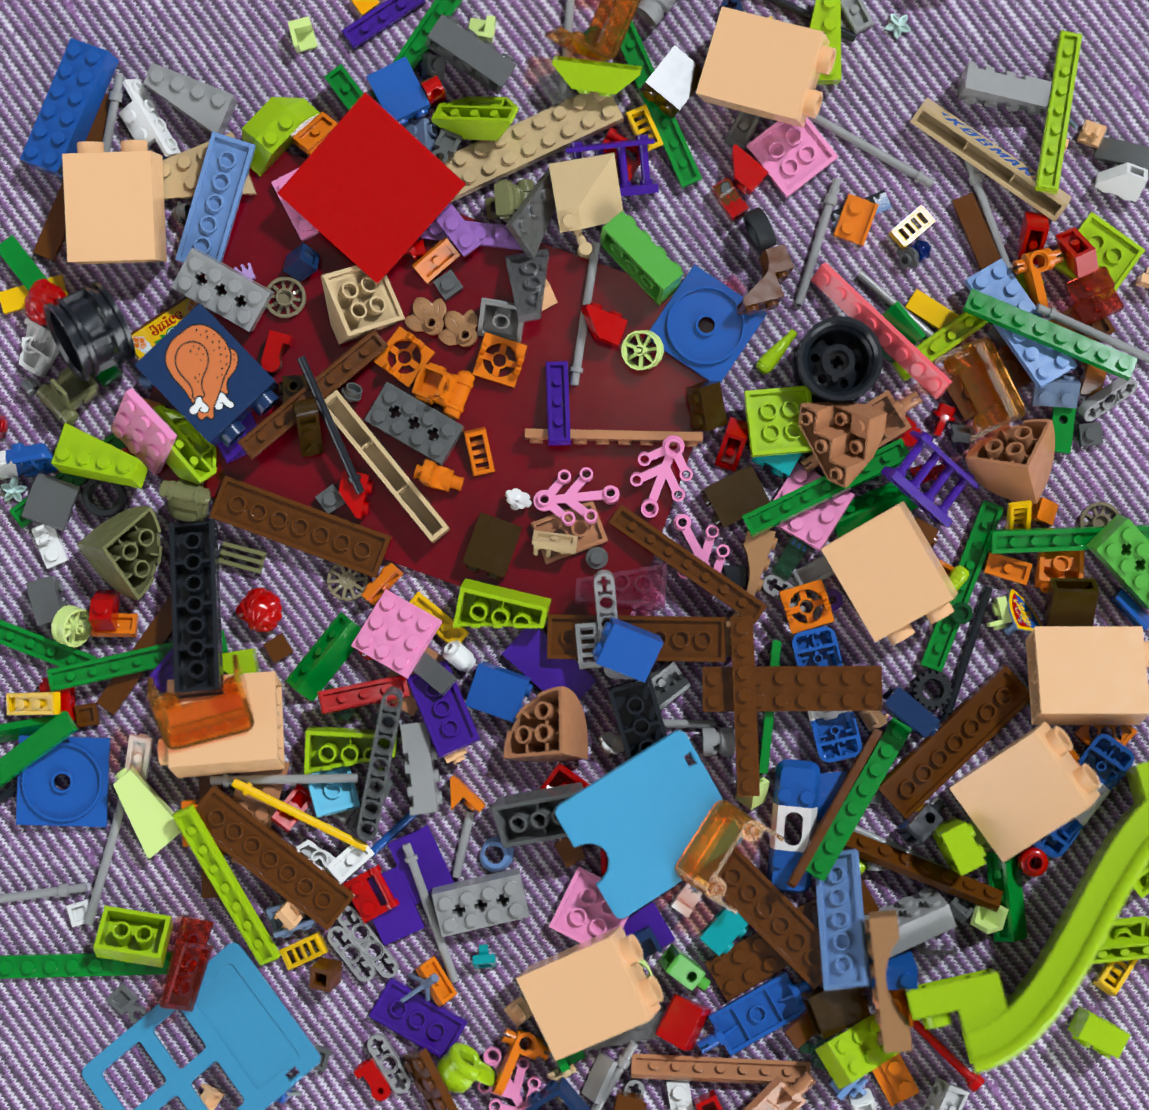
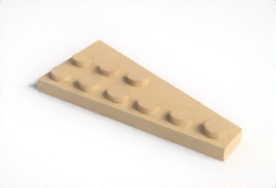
(183, 171)

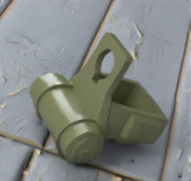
(508, 198)
(66, 395)
(186, 500)

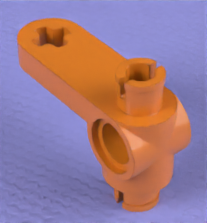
(1032, 274)
(438, 476)
(535, 1049)

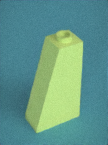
(146, 811)

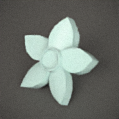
(898, 25)
(13, 489)

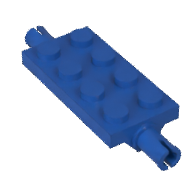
(755, 1014)

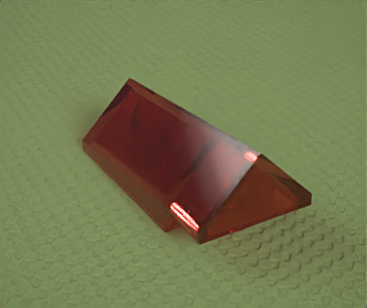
(186, 963)

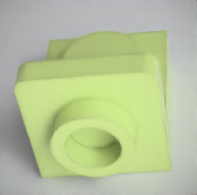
(1000, 609)

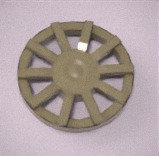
(285, 297)
(1099, 519)
(347, 581)

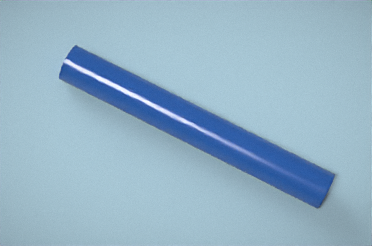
(396, 829)

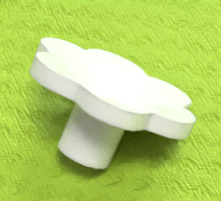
(518, 499)
(611, 743)

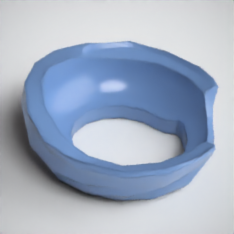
(507, 859)

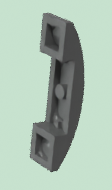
(1121, 152)

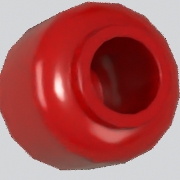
(1032, 861)

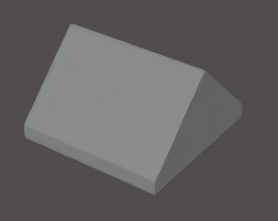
(499, 319)

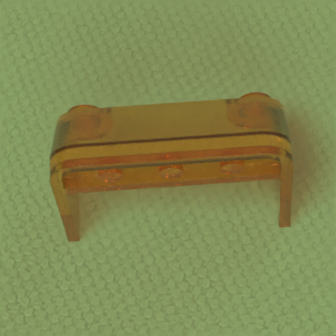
(605, 31)
(986, 383)
(206, 718)
(714, 845)

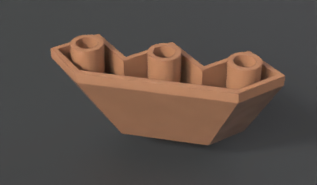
(842, 436)

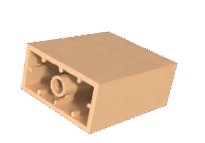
(765, 67)
(114, 204)
(891, 574)
(1088, 675)
(241, 753)
(1027, 790)
(590, 992)

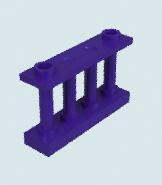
(626, 188)
(911, 487)

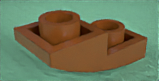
(1091, 380)

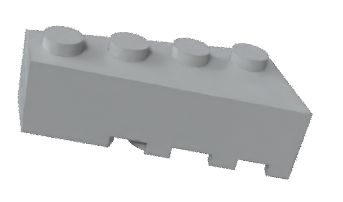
(1003, 90)
(196, 100)
(420, 769)

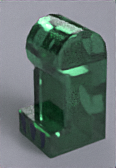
(790, 558)

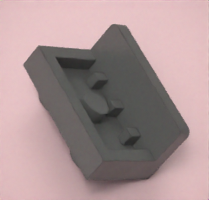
(668, 683)

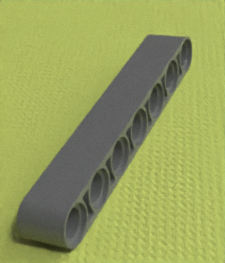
(380, 774)

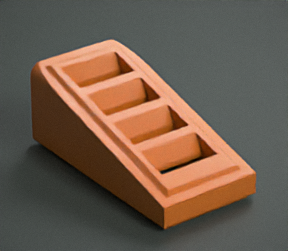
(477, 432)

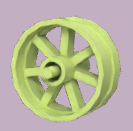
(642, 350)
(67, 625)

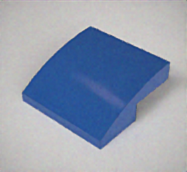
(827, 790)

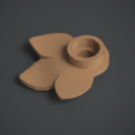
(424, 314)
(457, 326)

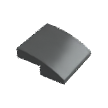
(51, 501)

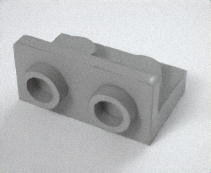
(946, 1096)

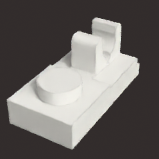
(50, 546)
(139, 753)
(349, 862)
(679, 1095)

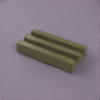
(224, 552)

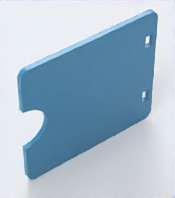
(642, 820)

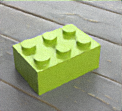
(958, 846)
(133, 936)
(854, 1052)

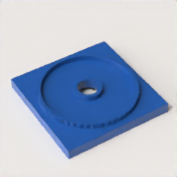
(705, 353)
(83, 802)

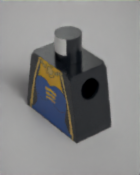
(916, 828)

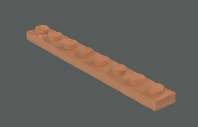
(623, 437)
(716, 1069)

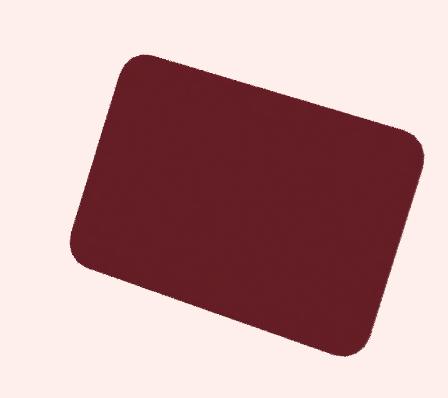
(606, 399)

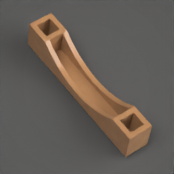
(756, 553)
(894, 1025)

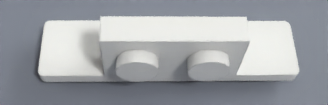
(144, 121)

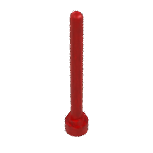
(973, 1080)

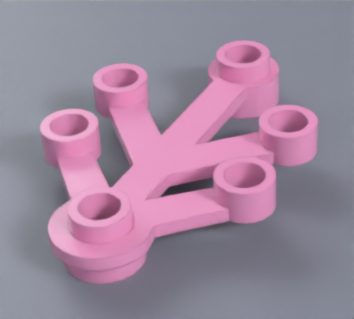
(662, 471)
(573, 498)
(704, 553)
(513, 1088)

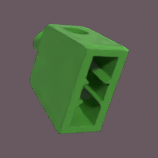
(684, 968)

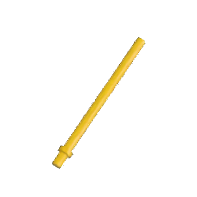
(288, 809)

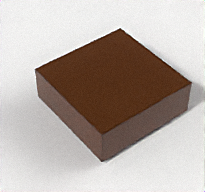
(278, 647)
(87, 715)

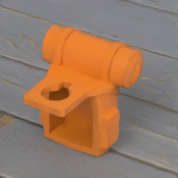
(443, 388)

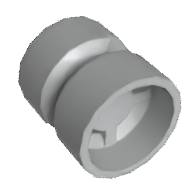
(652, 10)
(718, 741)

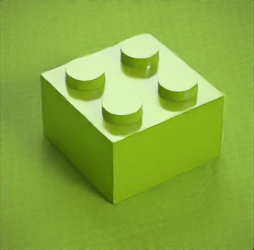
(1094, 1030)

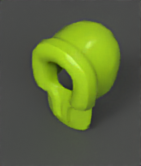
(459, 1073)

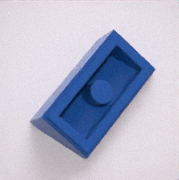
(1130, 609)

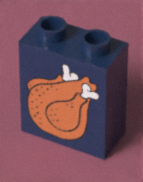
(209, 377)

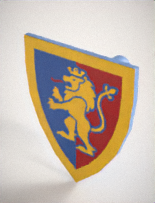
(1021, 614)

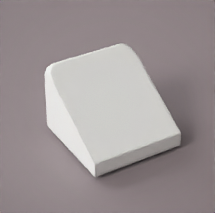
(863, 1102)

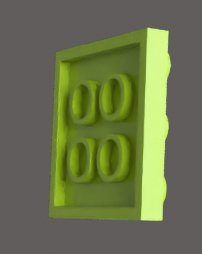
(1112, 249)
(774, 420)

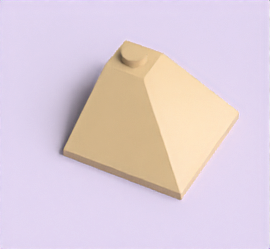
(585, 191)
(359, 303)

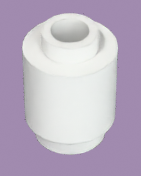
(459, 656)

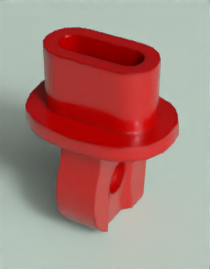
(416, 250)
(944, 413)
(933, 474)

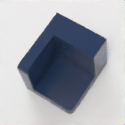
(301, 262)
(648, 941)

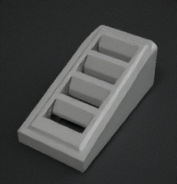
(579, 637)

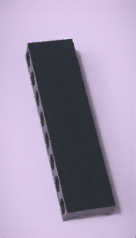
(196, 609)
(637, 715)

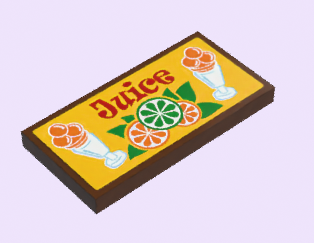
(155, 329)

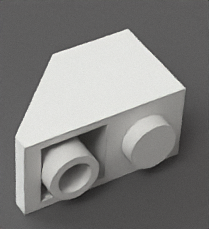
(1123, 180)

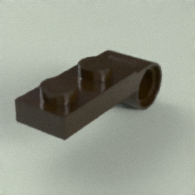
(308, 427)

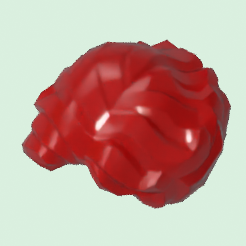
(40, 294)
(260, 610)

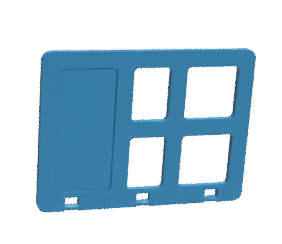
(242, 1030)

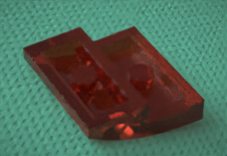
(1094, 296)

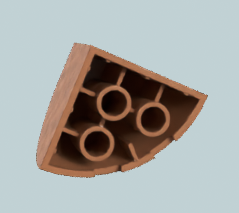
(1015, 460)
(549, 729)

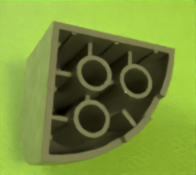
(126, 550)

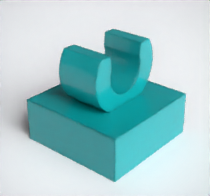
(484, 959)

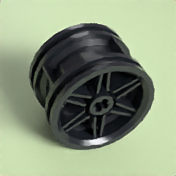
(89, 331)
(842, 331)

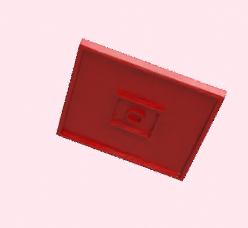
(371, 188)

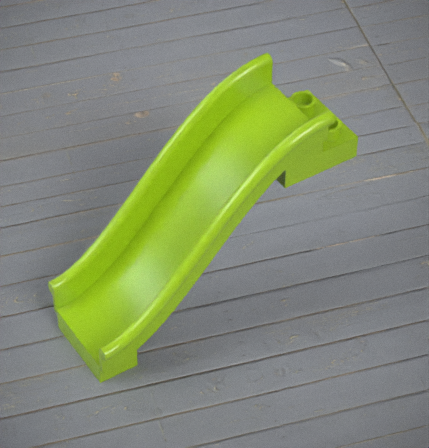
(1004, 1028)

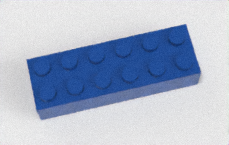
(69, 106)

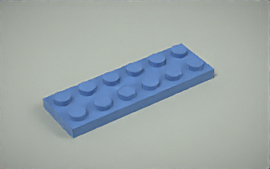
(216, 196)
(1039, 361)
(842, 925)

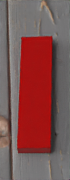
(360, 694)

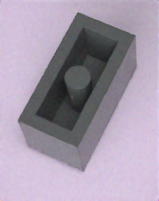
(45, 598)

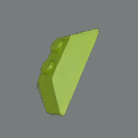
(595, 75)
(476, 117)
(274, 127)
(191, 454)
(1125, 941)

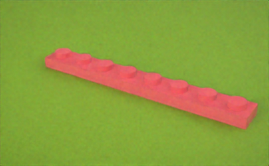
(889, 337)

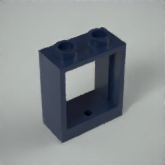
(910, 711)
(553, 1089)

